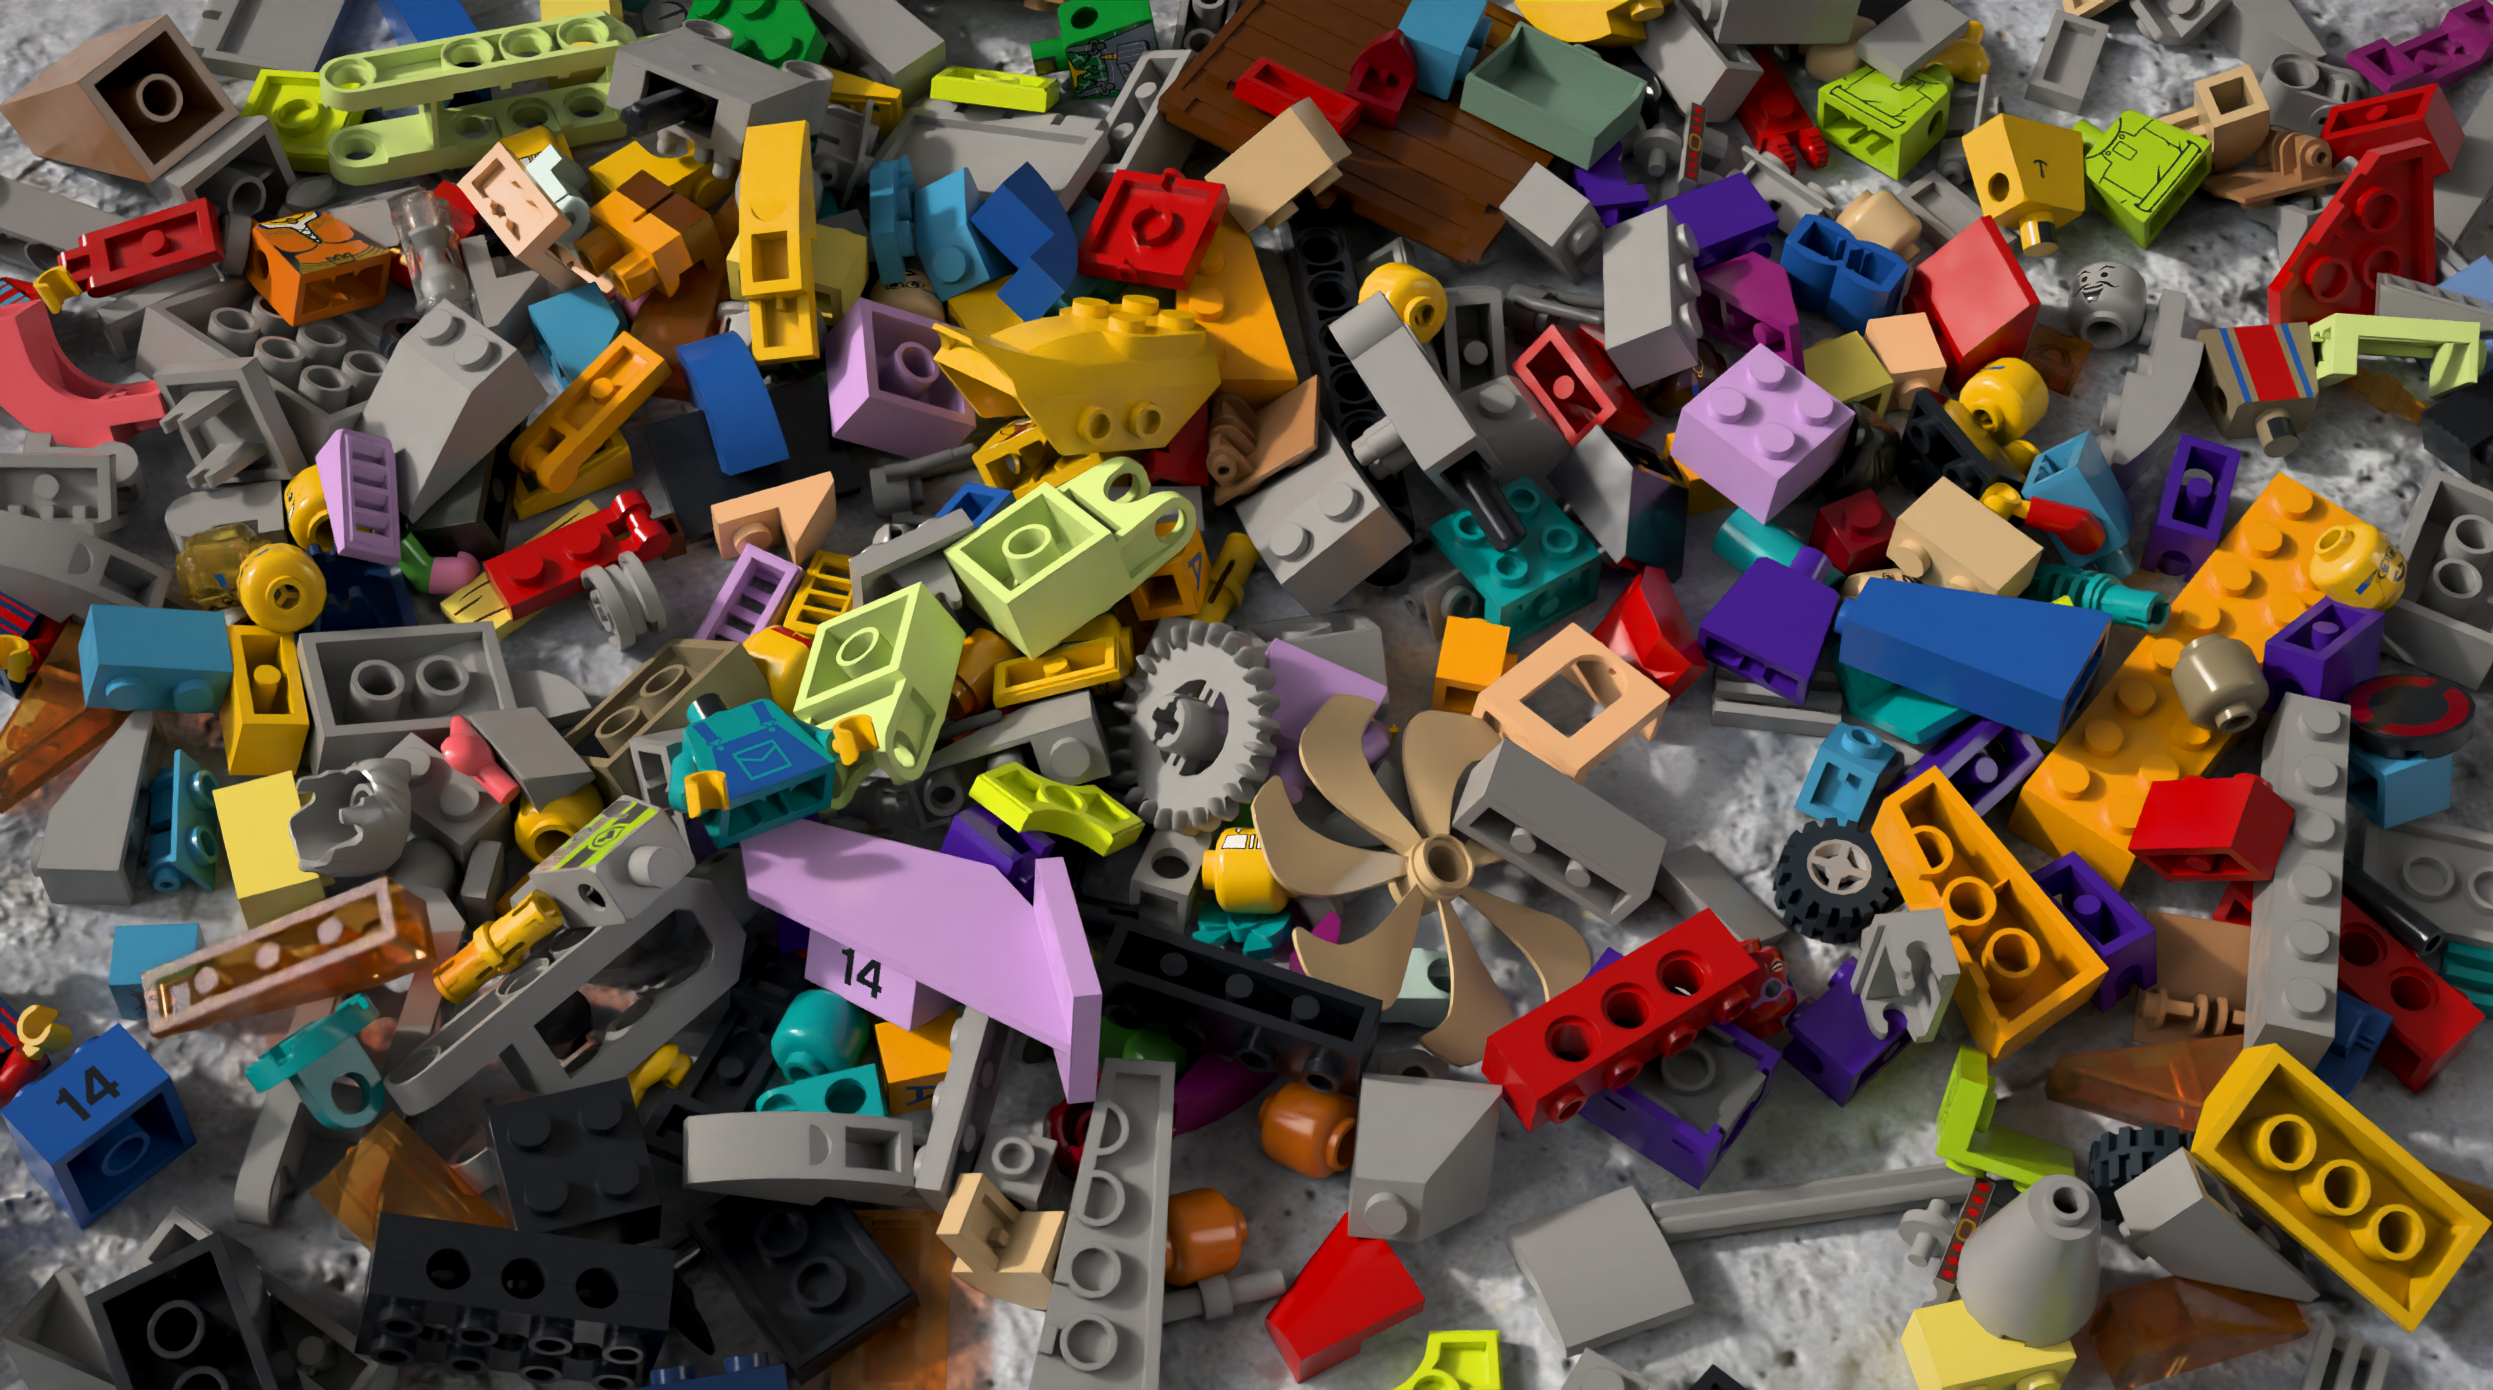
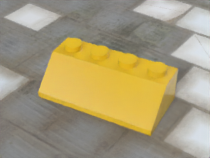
(2336, 1183)

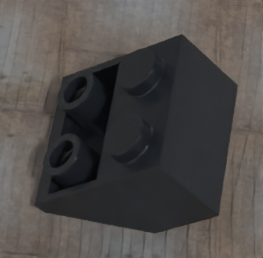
(1951, 443)
(1625, 501)

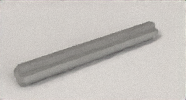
(1809, 1202)

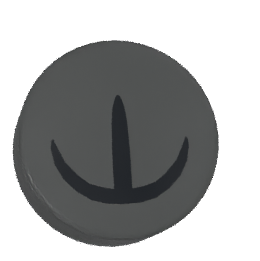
(664, 15)

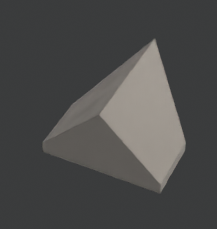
(57, 1340)

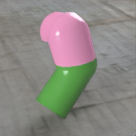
(435, 574)

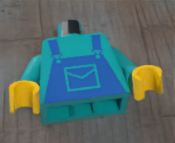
(759, 766)

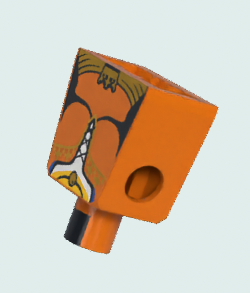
(315, 266)

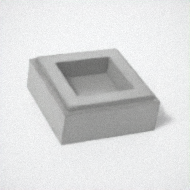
(484, 882)

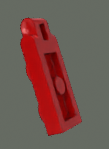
(146, 249)

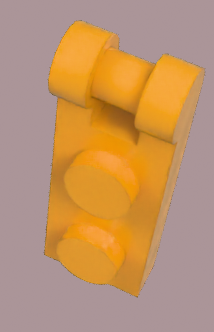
(588, 412)

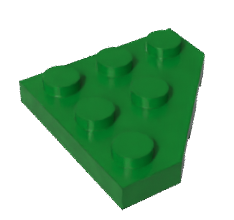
(766, 28)

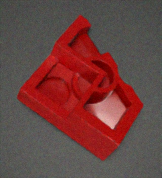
(1339, 1300)

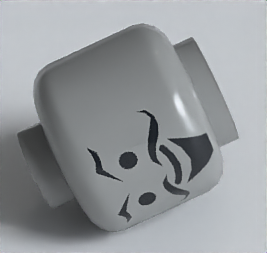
(2107, 304)

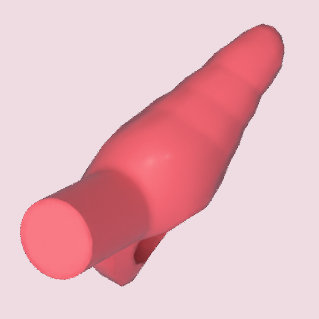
(474, 757)

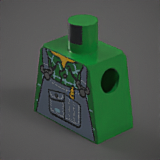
(1097, 44)

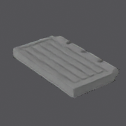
(255, 35)
(995, 144)

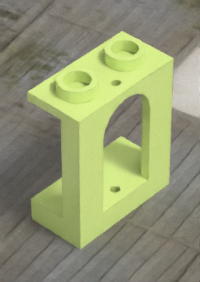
(2452, 347)

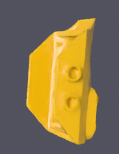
(1091, 375)

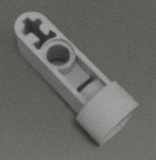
(44, 224)

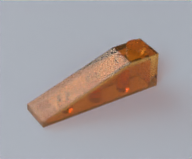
(691, 311)
(294, 960)

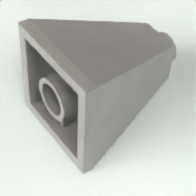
(235, 169)

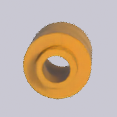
(975, 672)

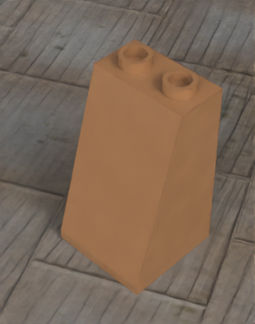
(122, 103)

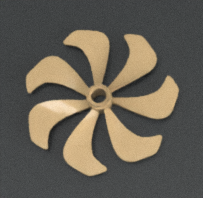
(1421, 877)

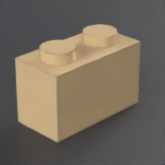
(1279, 165)
(1962, 544)

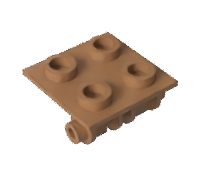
(2282, 166)
(1259, 443)
(2198, 981)

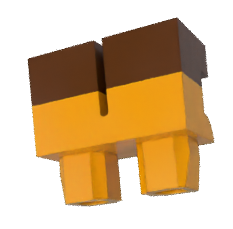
(648, 238)

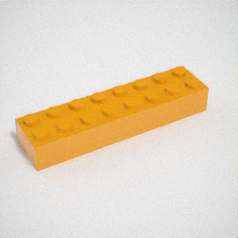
(2136, 727)

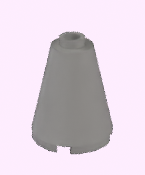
(2035, 1264)

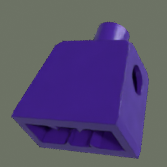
(1774, 624)

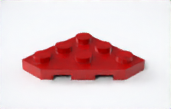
(2370, 227)

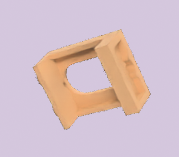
(526, 219)
(1629, 699)

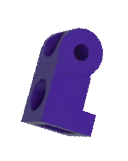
(1608, 189)

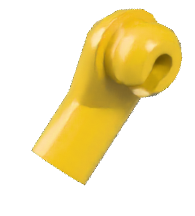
(664, 1065)

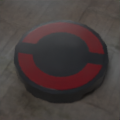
(2410, 715)

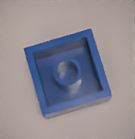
(99, 1125)

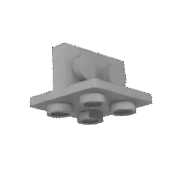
(64, 490)

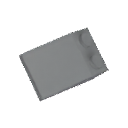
(447, 403)
(1321, 525)
(383, 683)

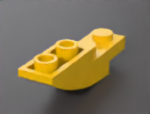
(776, 242)

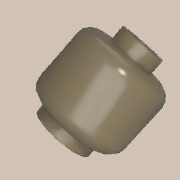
(2220, 683)

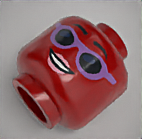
(1772, 992)

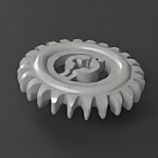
(1177, 731)

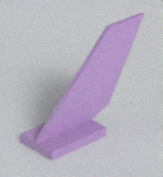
(946, 927)

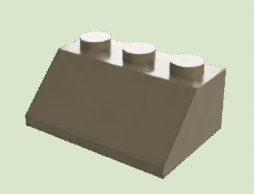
(658, 700)

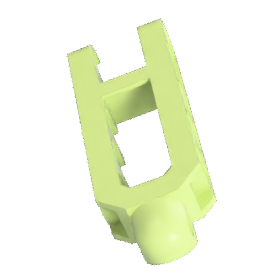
(428, 75)

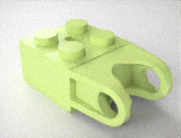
(1067, 554)
(889, 663)

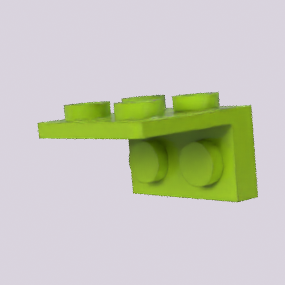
(1979, 1147)

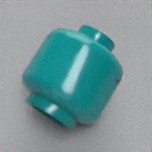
(820, 1035)

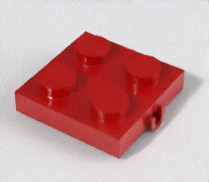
(1152, 229)

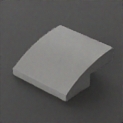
(1600, 1271)

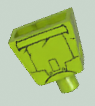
(1884, 120)
(2141, 172)

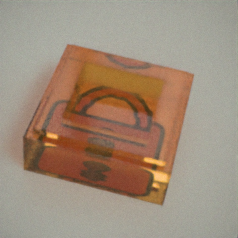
(2056, 357)

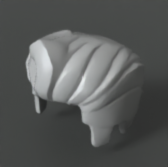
(354, 818)

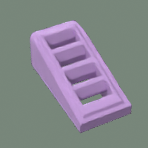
(371, 462)
(752, 565)

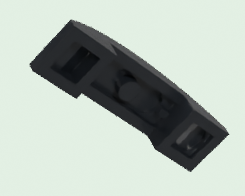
(737, 1056)

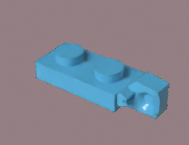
(891, 217)

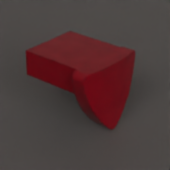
(1384, 78)

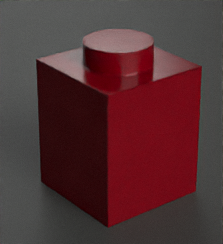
(1854, 533)

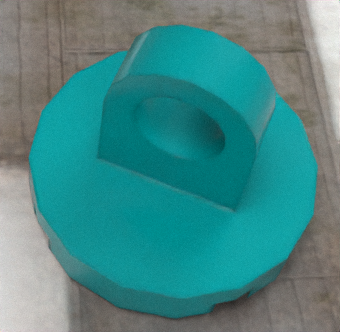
(319, 1055)

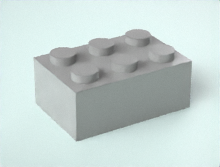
(2448, 592)

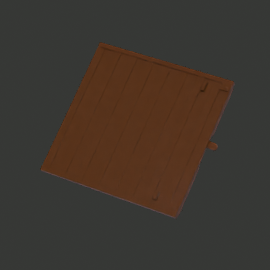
(1426, 179)

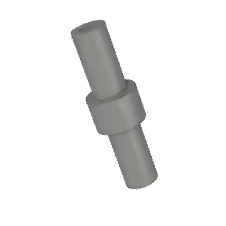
(1217, 1296)

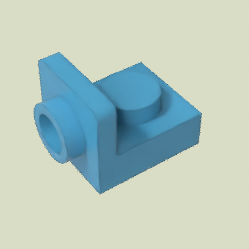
(1845, 774)

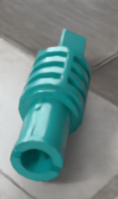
(2100, 592)

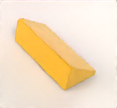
(1059, 671)

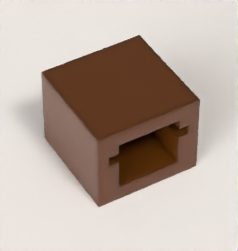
(678, 543)

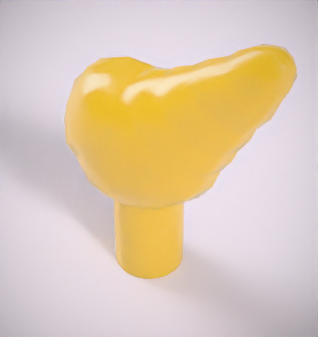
(1965, 56)

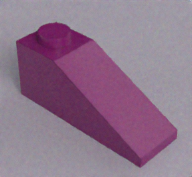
(1751, 304)

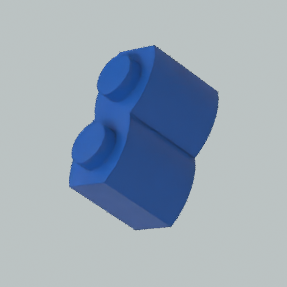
(1842, 274)

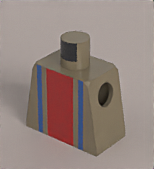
(2259, 383)

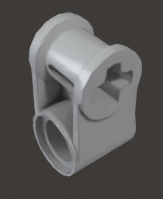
(2305, 90)

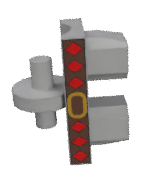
(1680, 152)
(1934, 1235)

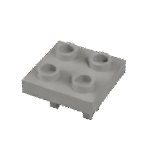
(229, 421)
(912, 559)

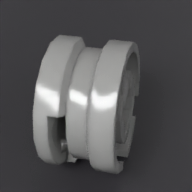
(624, 600)

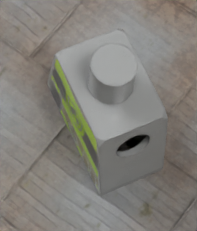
(625, 858)

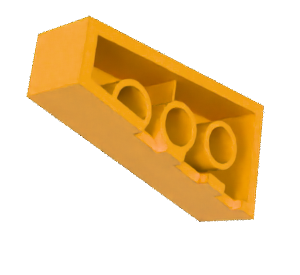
(1239, 319)
(2012, 945)

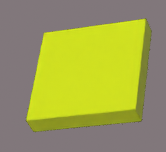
(995, 88)
(298, 115)

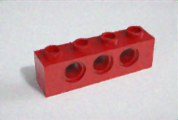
(1691, 956)
(2386, 973)

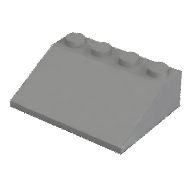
(316, 369)

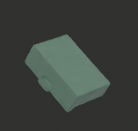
(1555, 95)

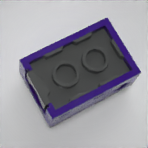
(1686, 1105)

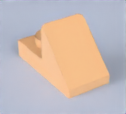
(787, 514)

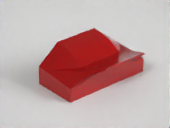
(1653, 633)

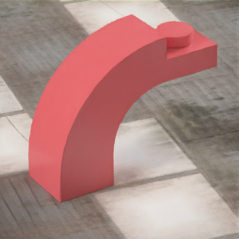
(58, 398)

